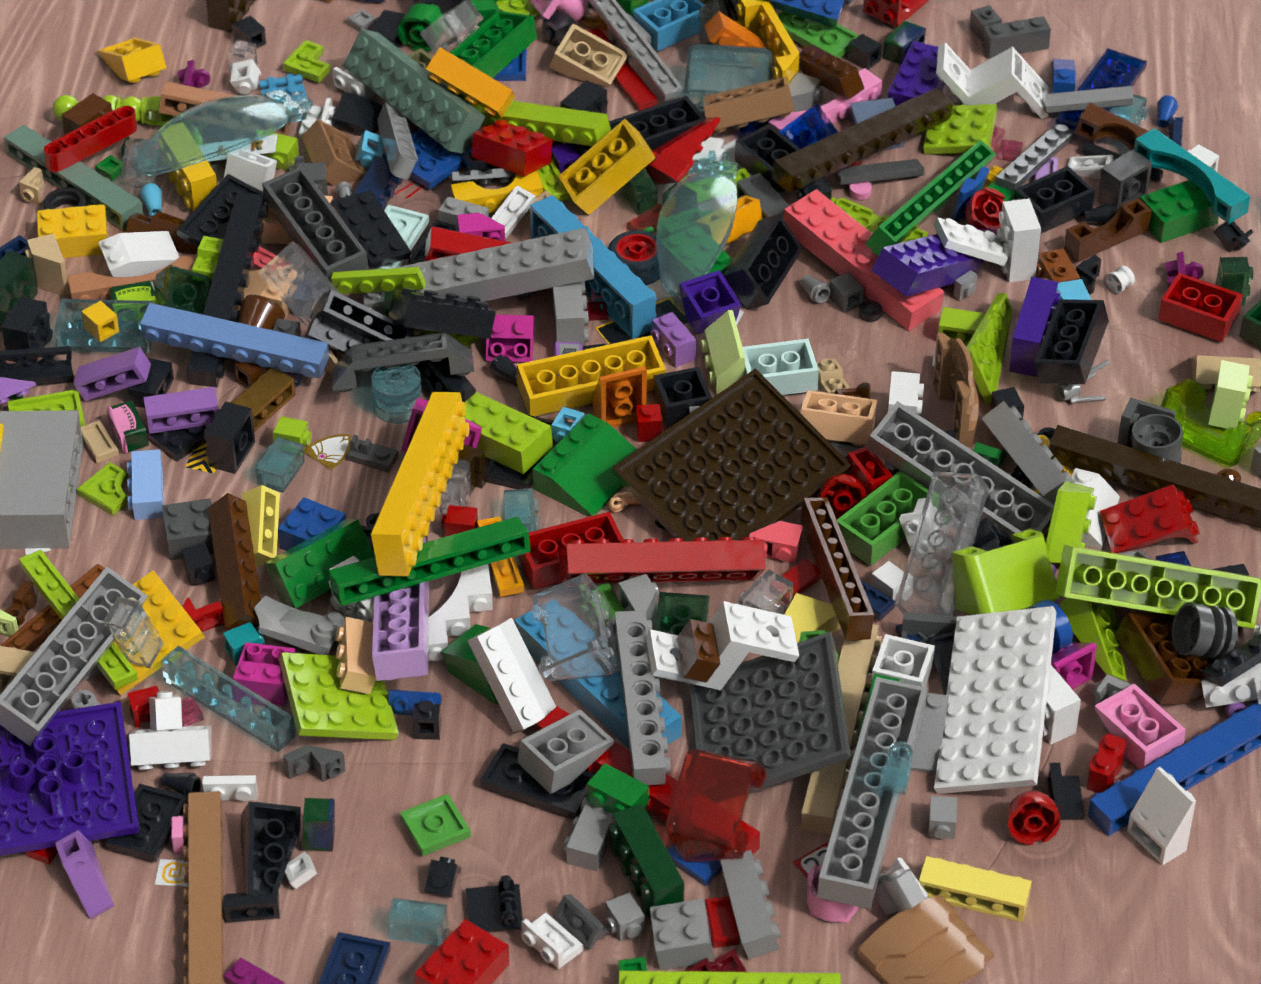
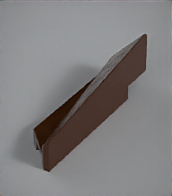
(161, 222)

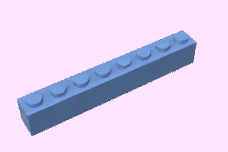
(234, 340)

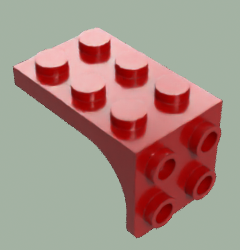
(892, 11)
(1149, 520)

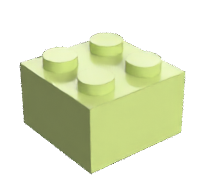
(1230, 395)

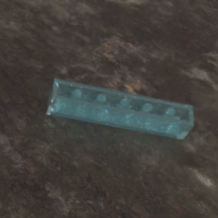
(228, 698)

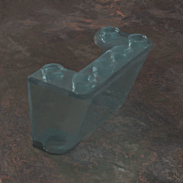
(724, 68)

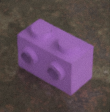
(674, 339)

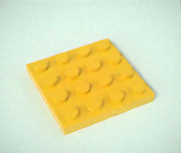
(170, 621)

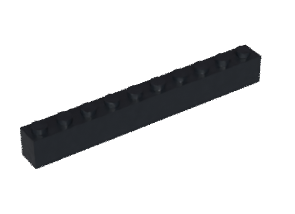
(230, 279)

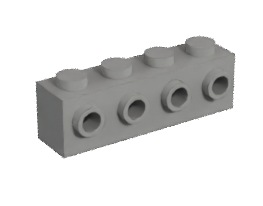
(750, 905)

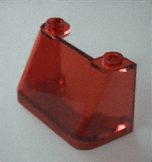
(711, 804)

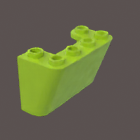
(1005, 576)

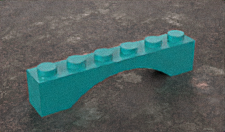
(1226, 198)

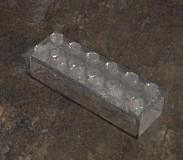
(945, 525)

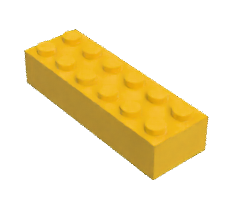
(579, 373)

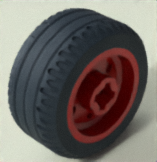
(639, 253)

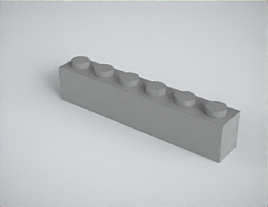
(1026, 450)

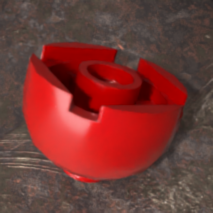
(984, 208)
(843, 493)
(1033, 817)

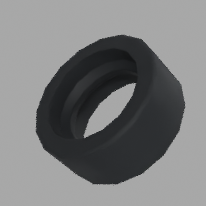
(64, 196)

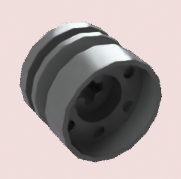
(1158, 436)
(1204, 631)

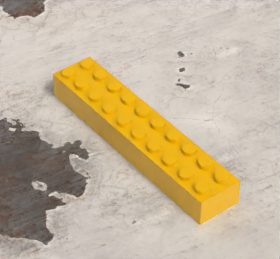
(419, 484)

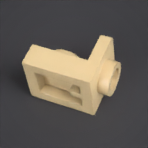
(31, 186)

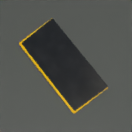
(614, 333)

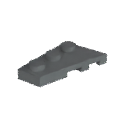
(483, 178)

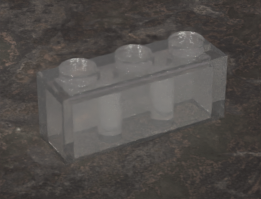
(133, 631)

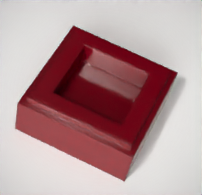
(595, 312)

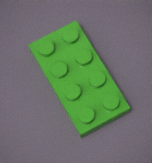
(809, 32)

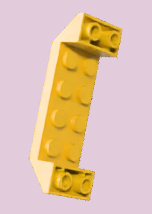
(762, 20)

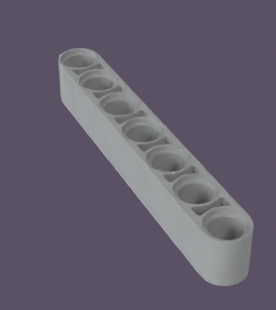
(397, 141)

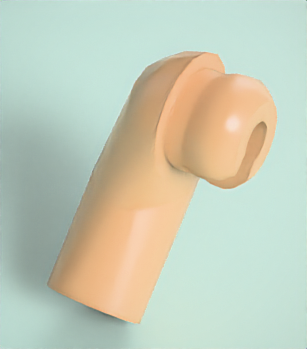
(621, 500)

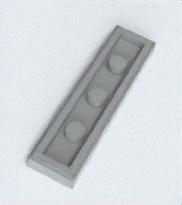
(1080, 99)

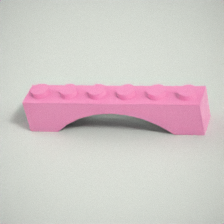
(839, 107)

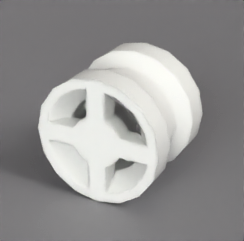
(1120, 279)

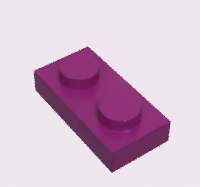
(246, 973)

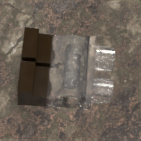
(466, 476)

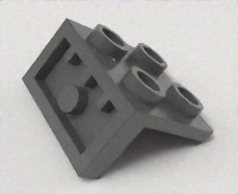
(1135, 410)

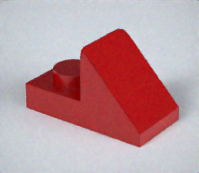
(206, 616)

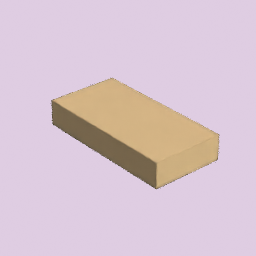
(98, 442)

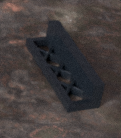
(42, 372)

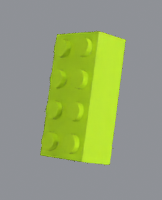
(508, 434)

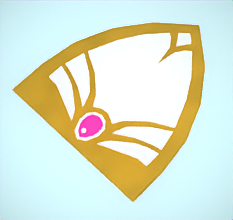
(330, 449)

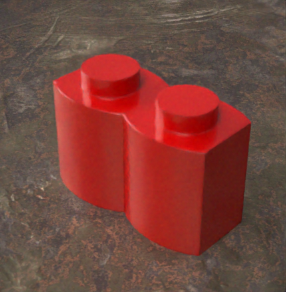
(1106, 763)

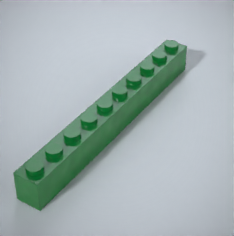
(930, 198)

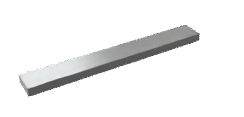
(638, 48)

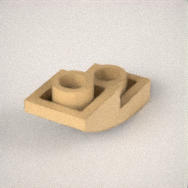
(831, 376)

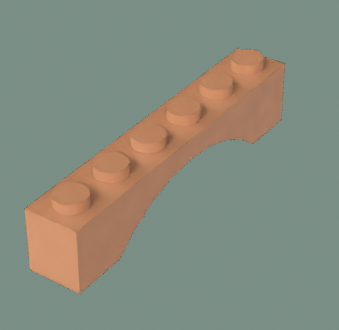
(96, 286)

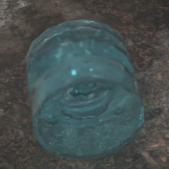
(395, 392)

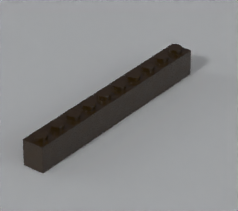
(862, 140)
(1152, 473)

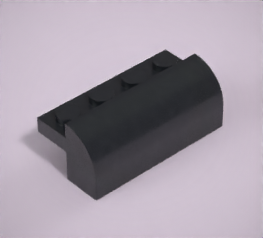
(348, 323)

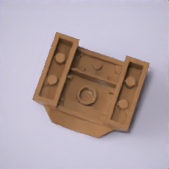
(955, 380)
(925, 947)

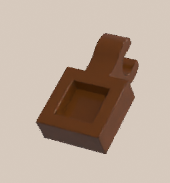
(22, 601)

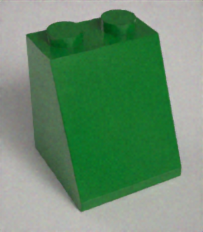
(464, 665)

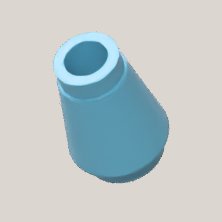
(152, 198)

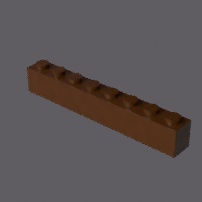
(837, 569)

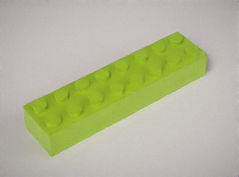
(1154, 584)

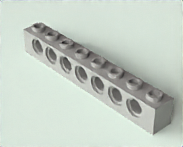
(640, 699)

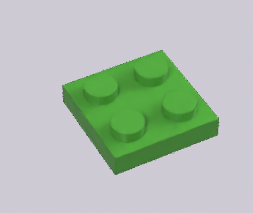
(435, 824)

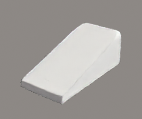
(1089, 165)

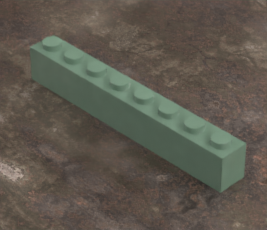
(28, 149)

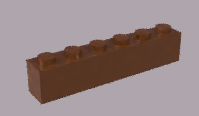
(234, 561)

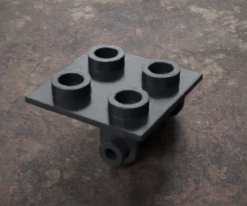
(495, 906)

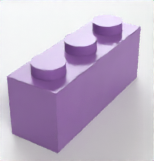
(112, 374)
(181, 409)

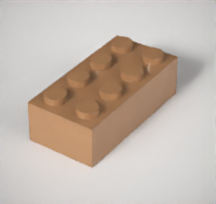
(750, 103)

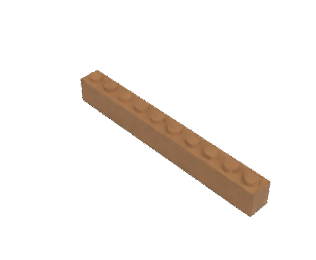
(205, 889)

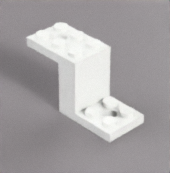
(992, 79)
(737, 633)

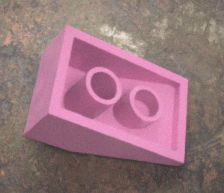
(1143, 723)

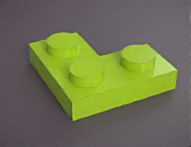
(305, 62)

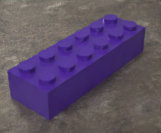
(922, 265)

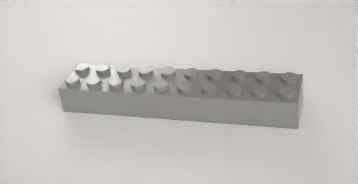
(506, 269)
(865, 811)

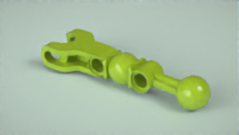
(145, 110)

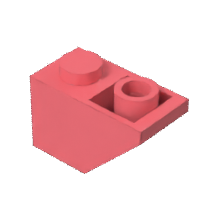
(781, 540)

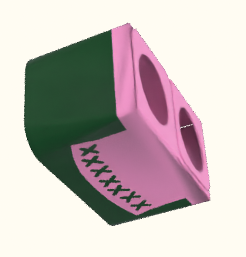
(127, 426)

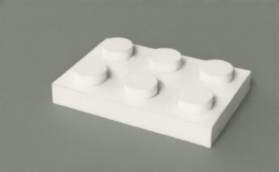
(970, 241)

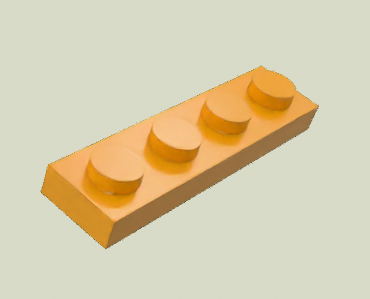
(504, 571)

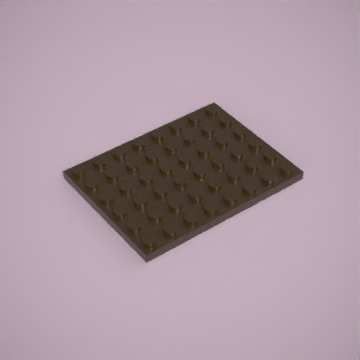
(731, 464)

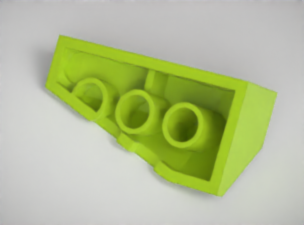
(1097, 624)

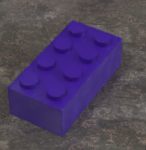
(916, 73)
(1032, 324)

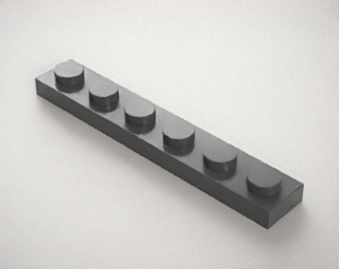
(1035, 157)

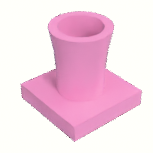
(573, 8)

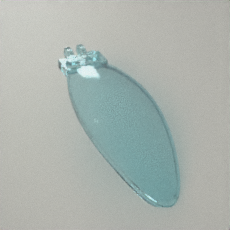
(218, 128)
(696, 221)

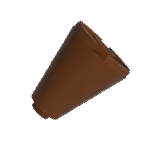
(259, 313)

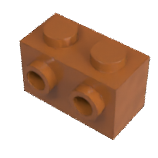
(1056, 266)

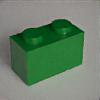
(616, 790)

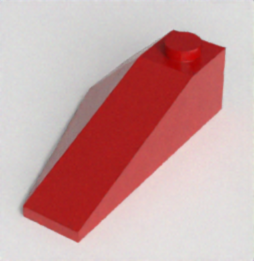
(676, 155)

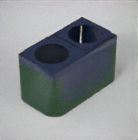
(900, 40)
(318, 824)

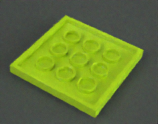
(327, 710)

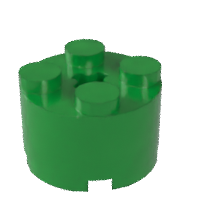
(414, 22)

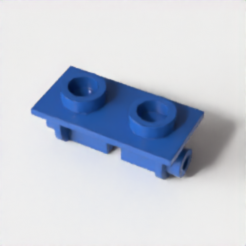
(403, 701)

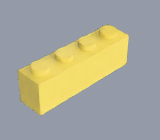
(976, 888)

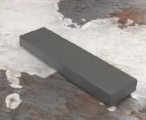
(879, 171)

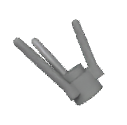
(1071, 391)

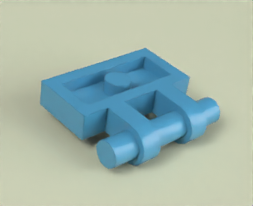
(290, 80)

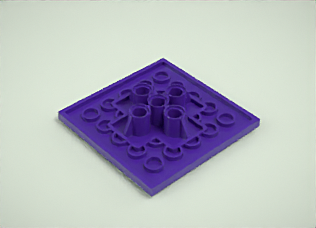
(67, 781)

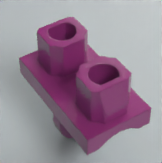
(193, 77)
(1179, 266)

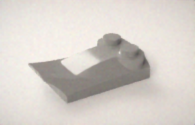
(299, 627)

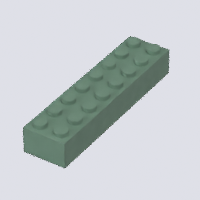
(412, 93)

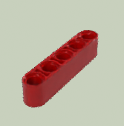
(90, 138)

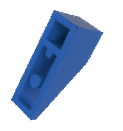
(1063, 76)

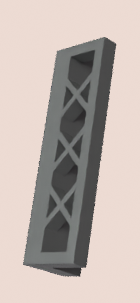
(926, 625)

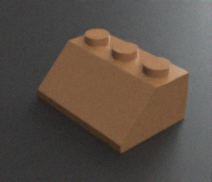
(336, 149)

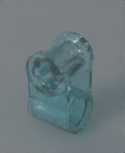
(897, 768)

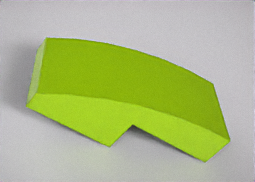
(208, 256)

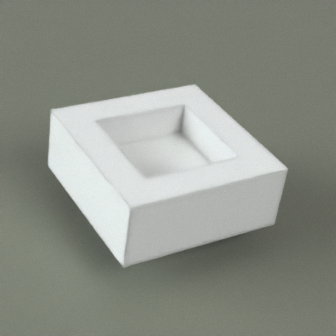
(300, 870)

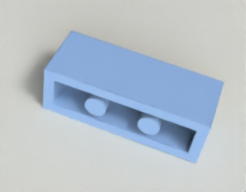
(146, 484)

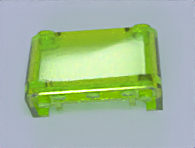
(1217, 443)

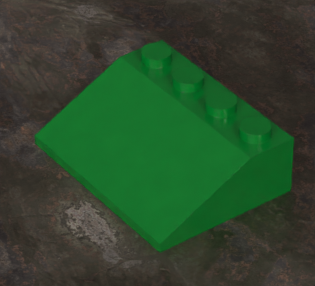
(581, 466)

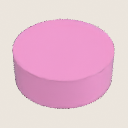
(860, 190)

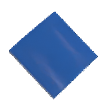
(968, 189)

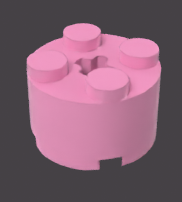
(823, 908)

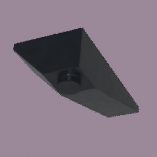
(267, 844)

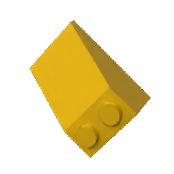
(134, 59)

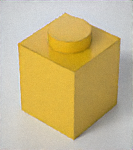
(100, 321)

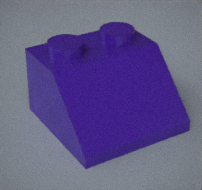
(707, 300)

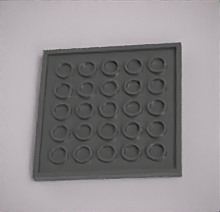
(777, 713)

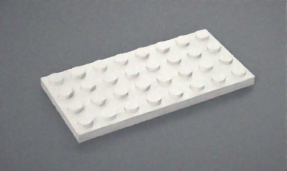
(996, 700)

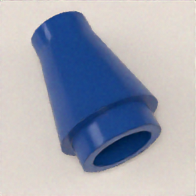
(1166, 107)

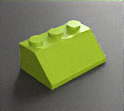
(1070, 518)

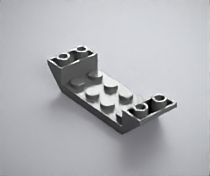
(399, 351)

